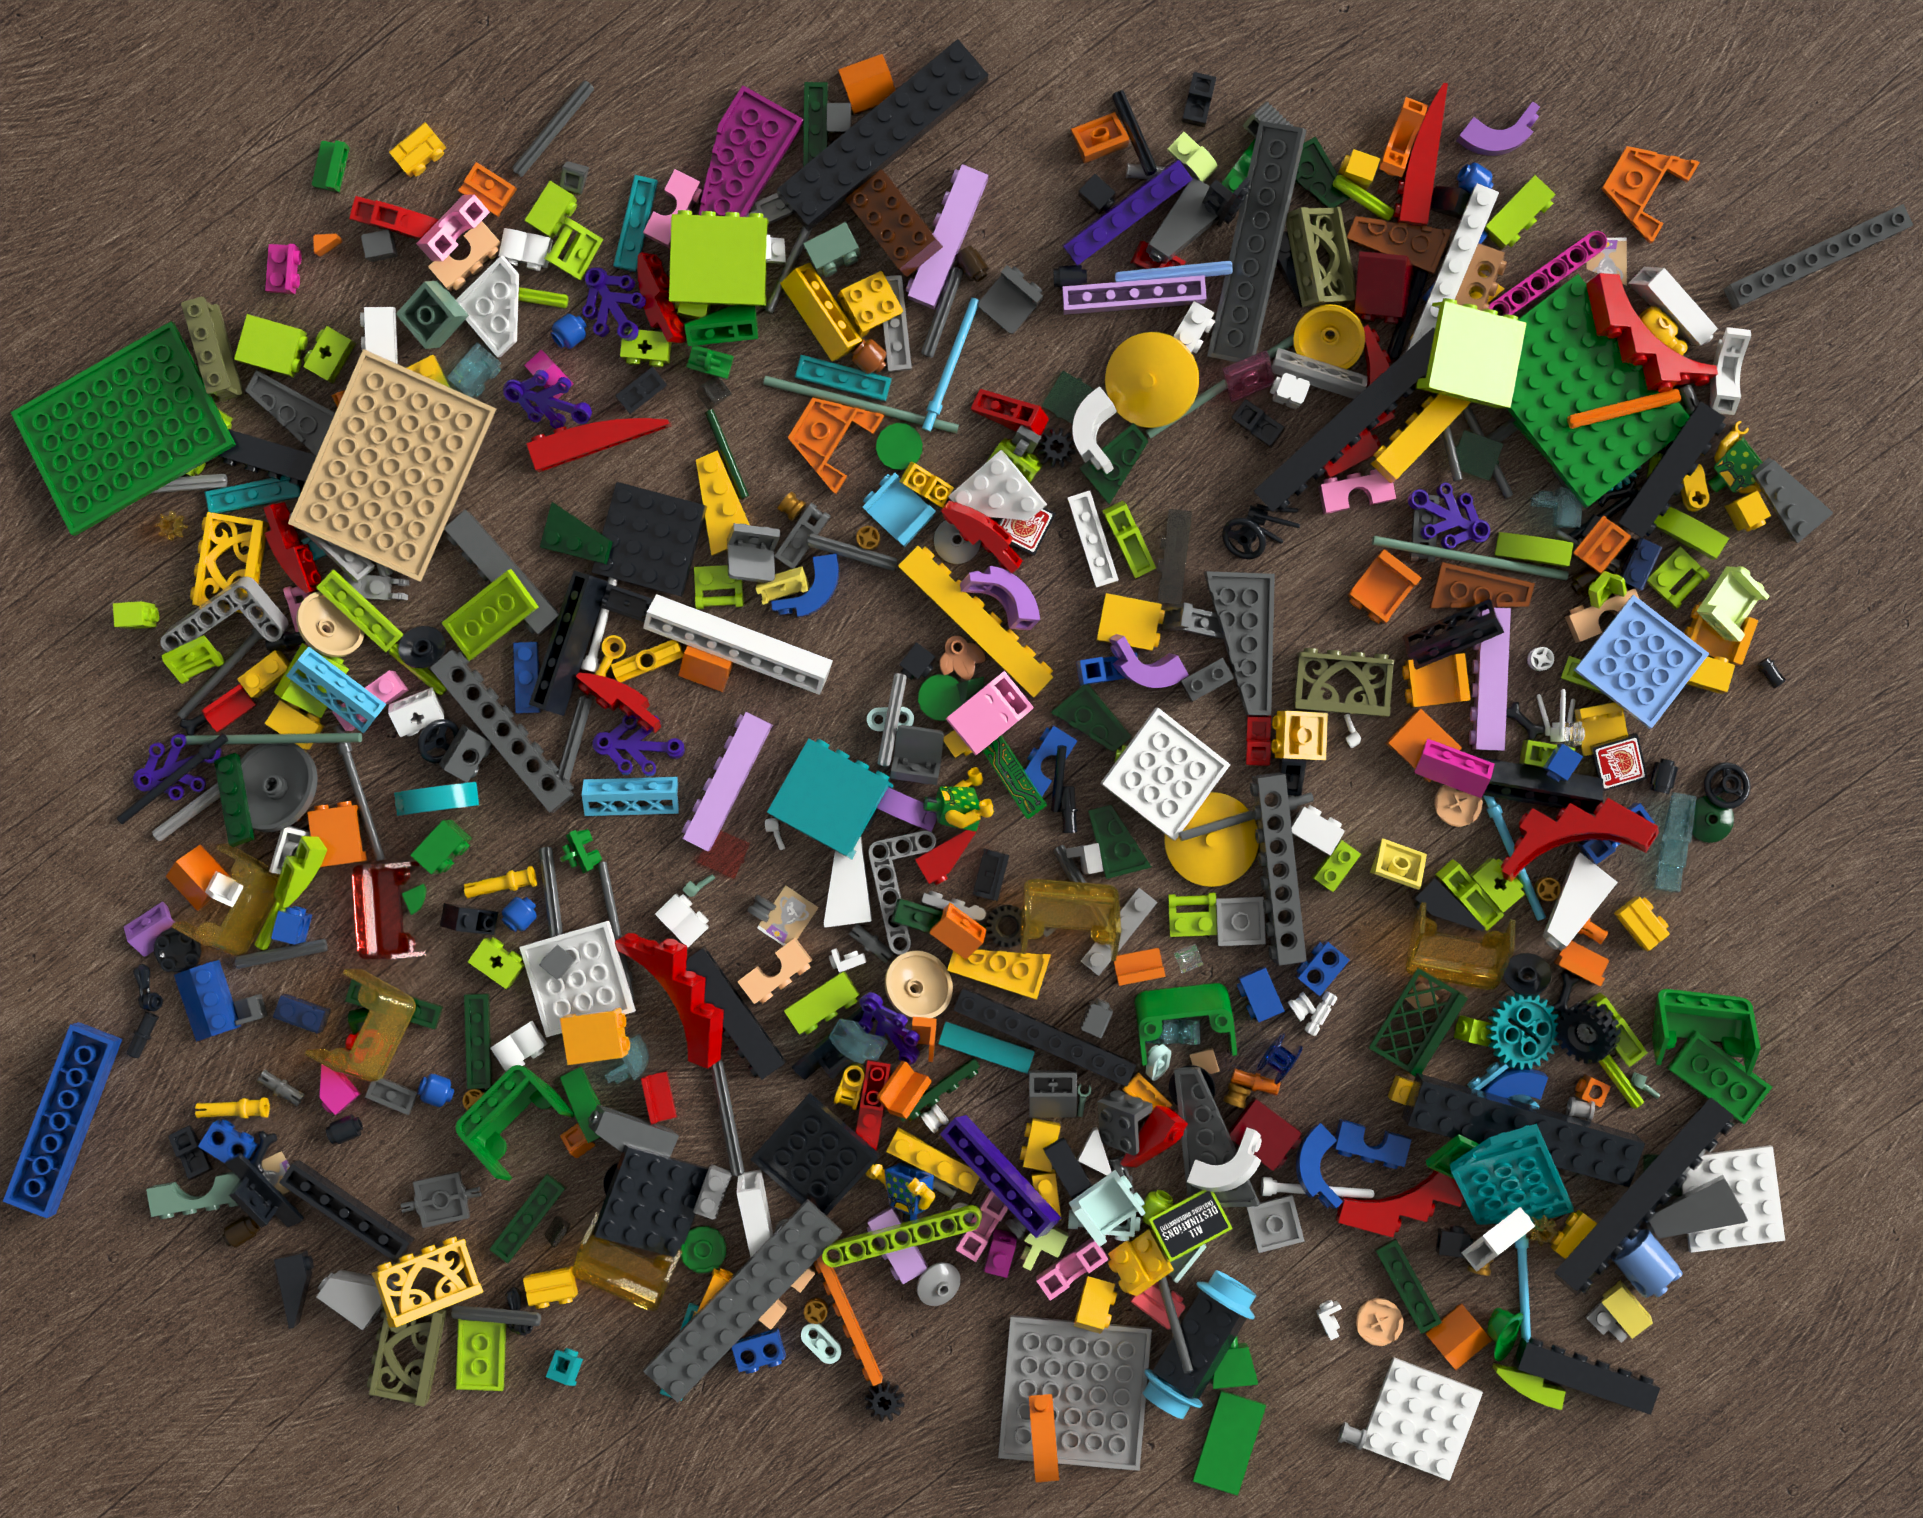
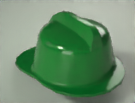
(1503, 1331)

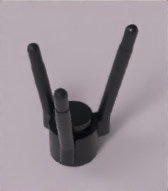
(1259, 516)

